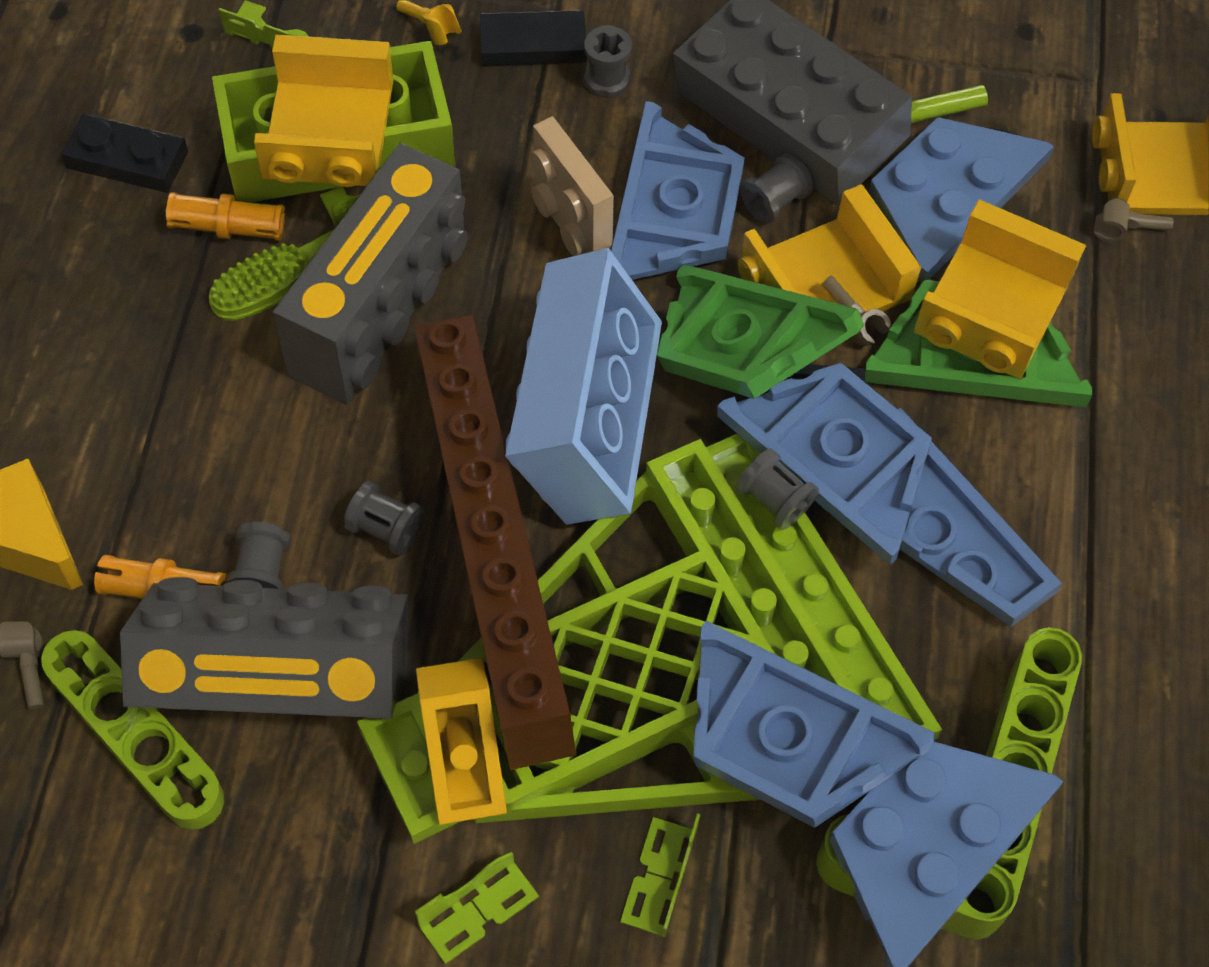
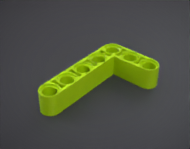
(1030, 693)

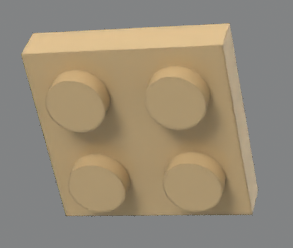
(570, 190)

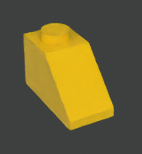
(30, 532)
(461, 741)

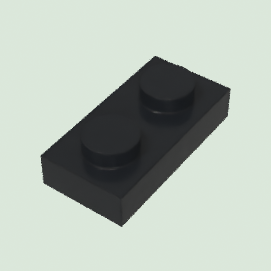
(125, 153)

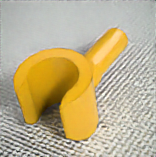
(439, 19)

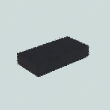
(533, 37)

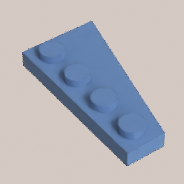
(972, 545)

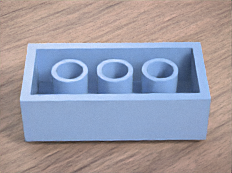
(585, 388)

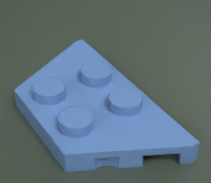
(942, 176)
(676, 199)
(845, 443)
(793, 732)
(932, 838)

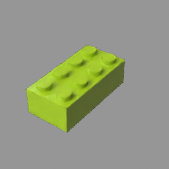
(415, 118)

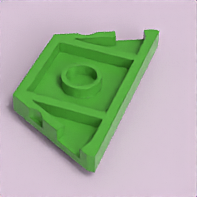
(747, 332)
(917, 363)

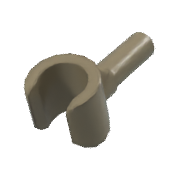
(1117, 218)
(877, 317)
(23, 641)

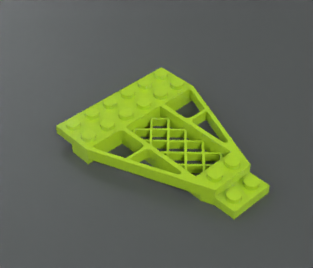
(763, 580)

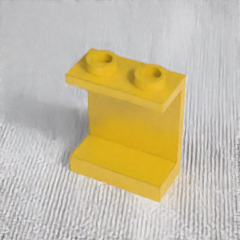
(327, 111)
(1153, 164)
(855, 249)
(1000, 290)

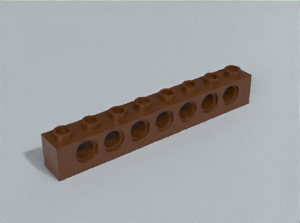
(495, 547)

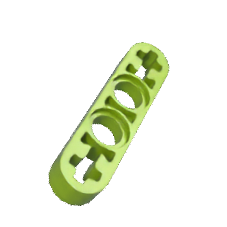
(127, 731)

